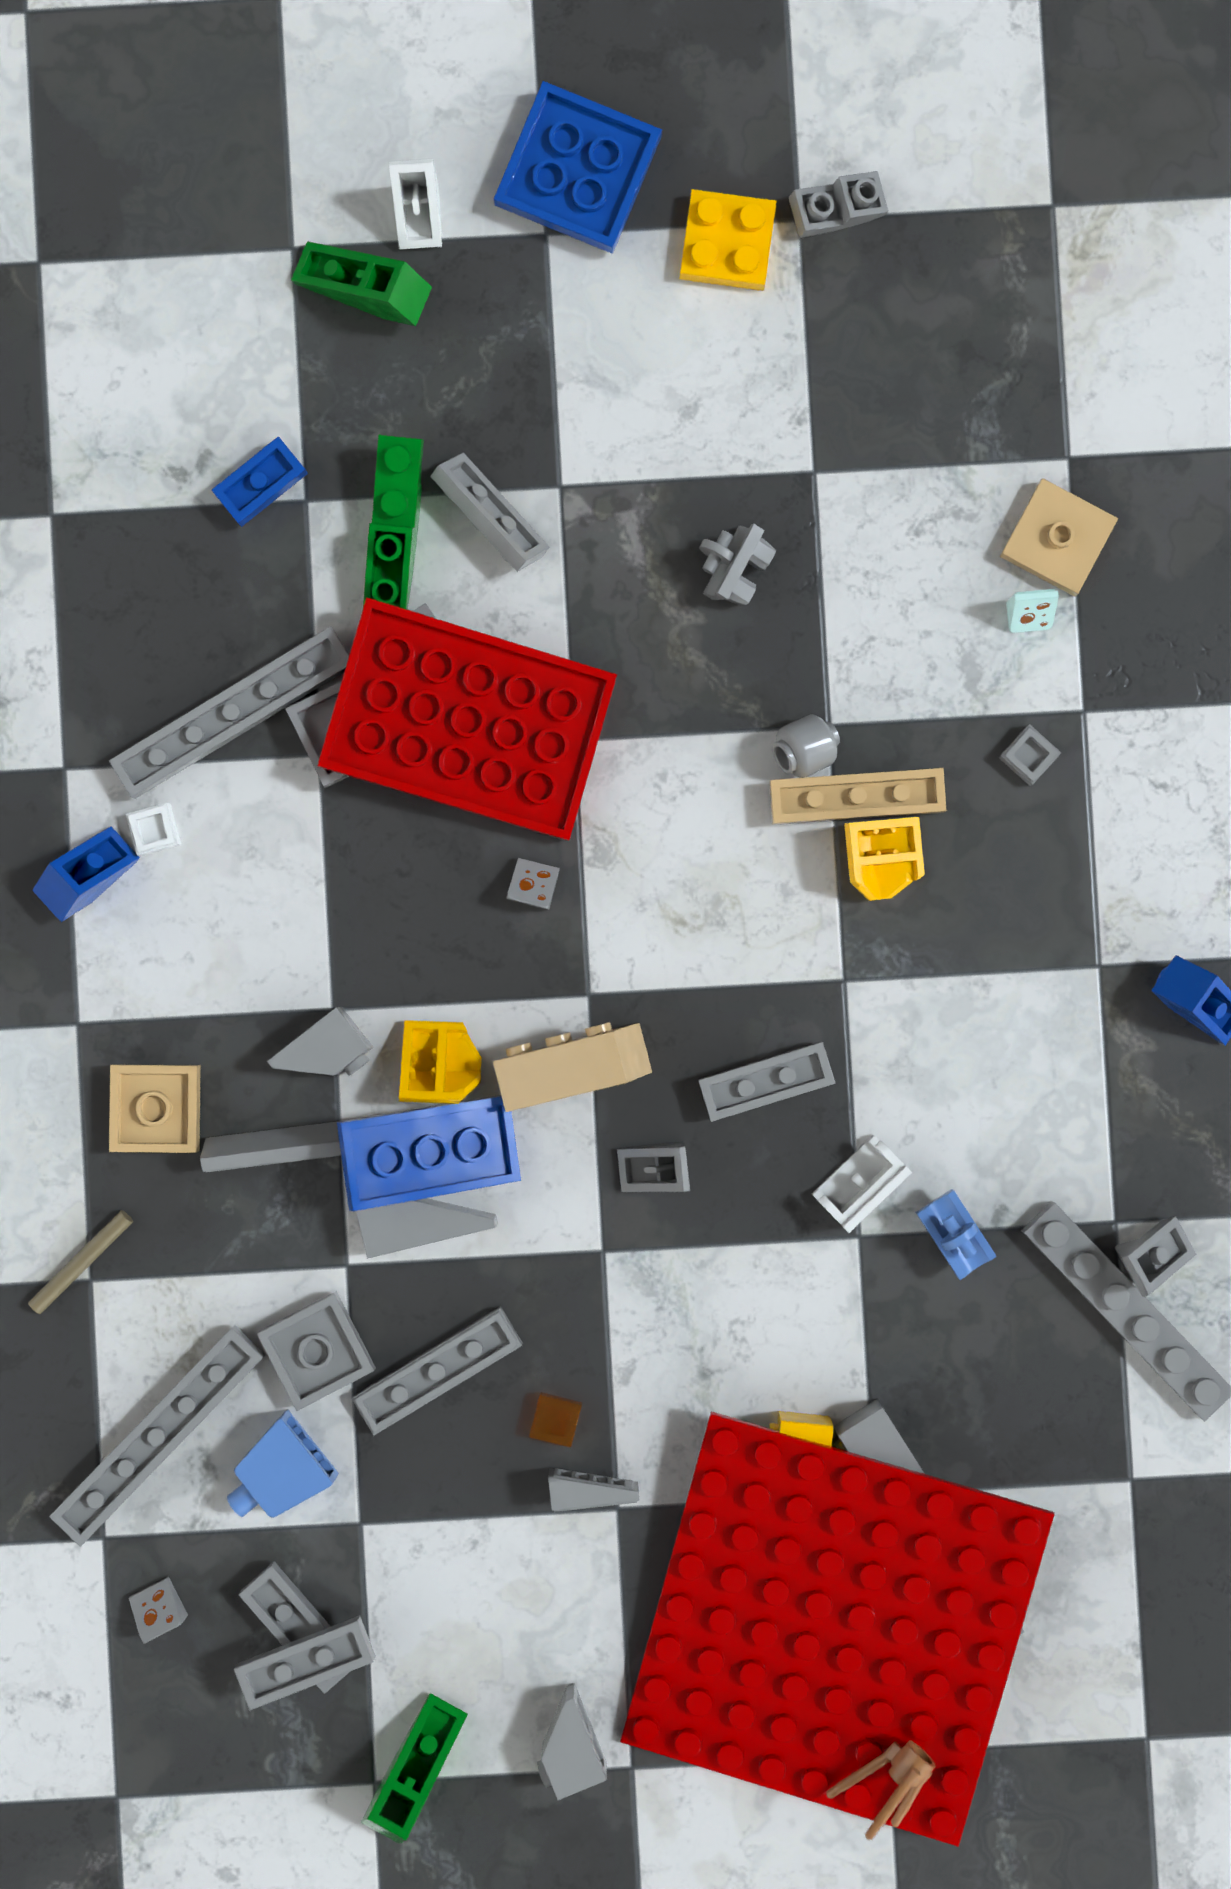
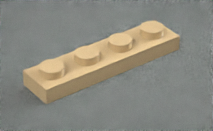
(857, 796)

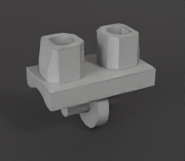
(728, 560)

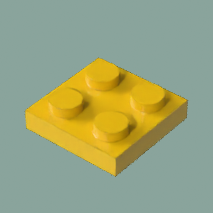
(727, 240)

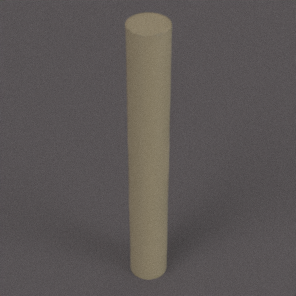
(80, 1262)

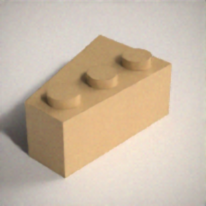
(571, 1066)

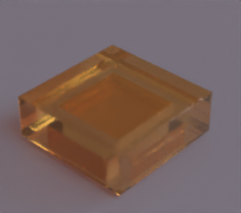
(555, 1419)

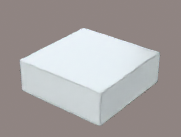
(153, 829)

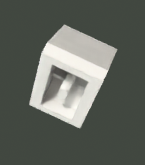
(416, 203)

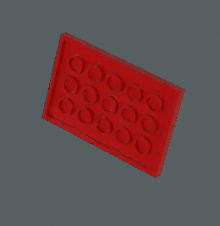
(467, 719)

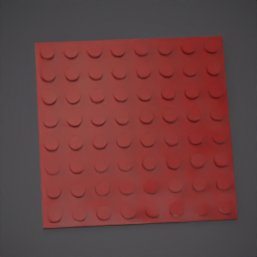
(829, 1615)

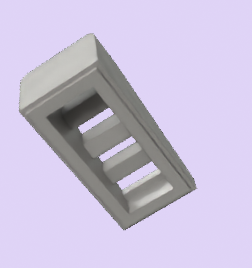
(583, 1490)

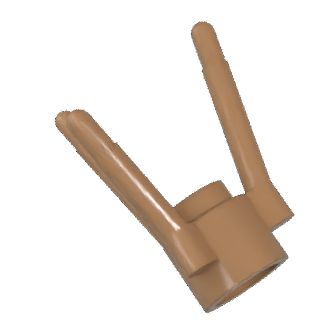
(909, 1770)

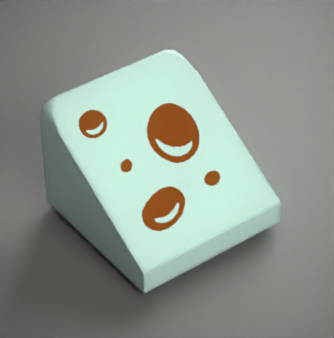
(1032, 610)

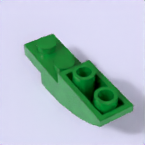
(394, 520)

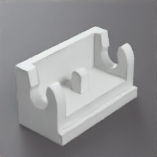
(861, 1183)

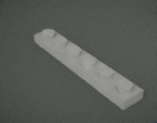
(231, 713)
(1128, 1311)
(157, 1435)

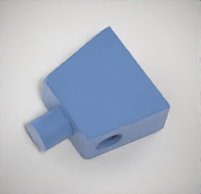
(281, 1470)

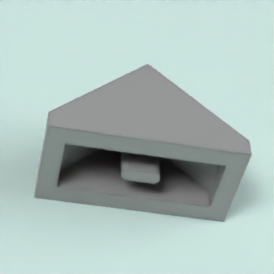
(654, 1168)

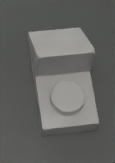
(1156, 1255)

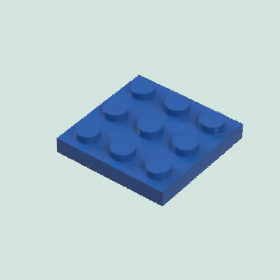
(577, 167)

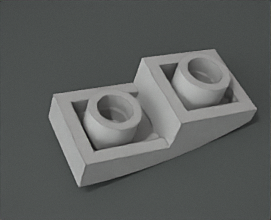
(839, 205)

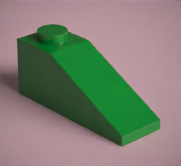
(363, 281)
(414, 1769)

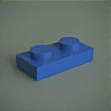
(259, 481)

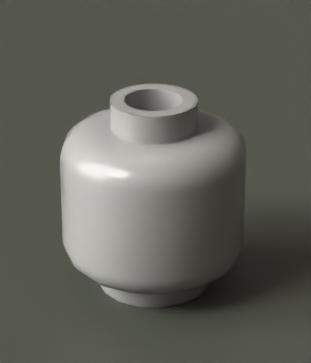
(806, 746)

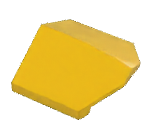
(884, 856)
(438, 1062)

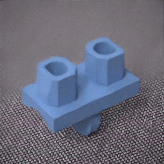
(955, 1234)

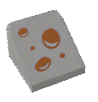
(533, 883)
(157, 1610)

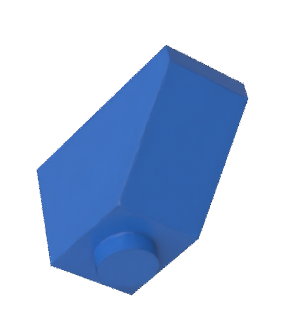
(84, 873)
(1196, 997)

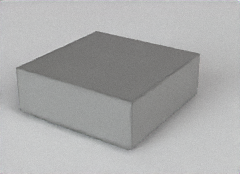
(1029, 755)

